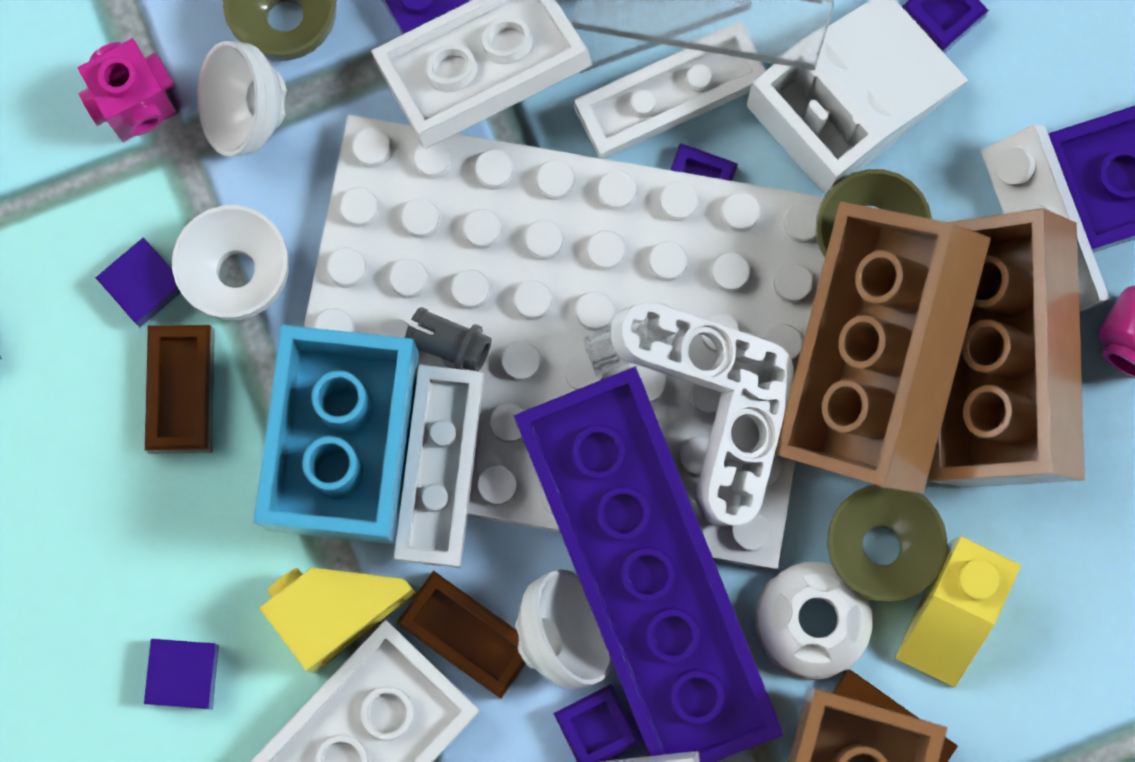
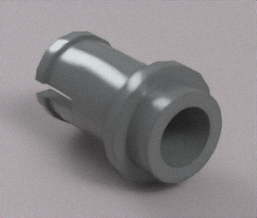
(450, 340)

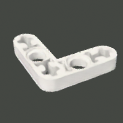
(738, 398)

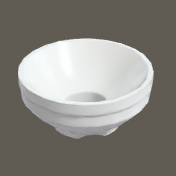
(239, 98)
(212, 239)
(781, 632)
(561, 633)

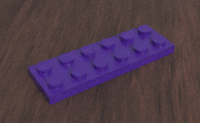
(648, 570)

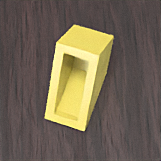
(330, 610)
(957, 611)

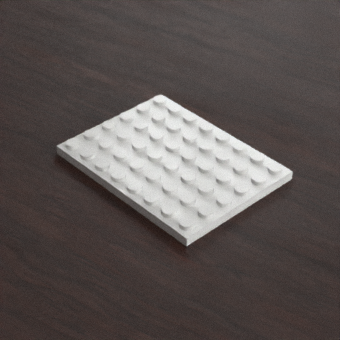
(550, 254)

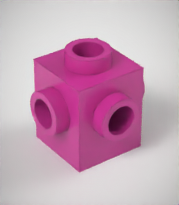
(126, 89)

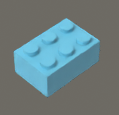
(337, 434)

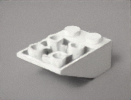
(867, 91)

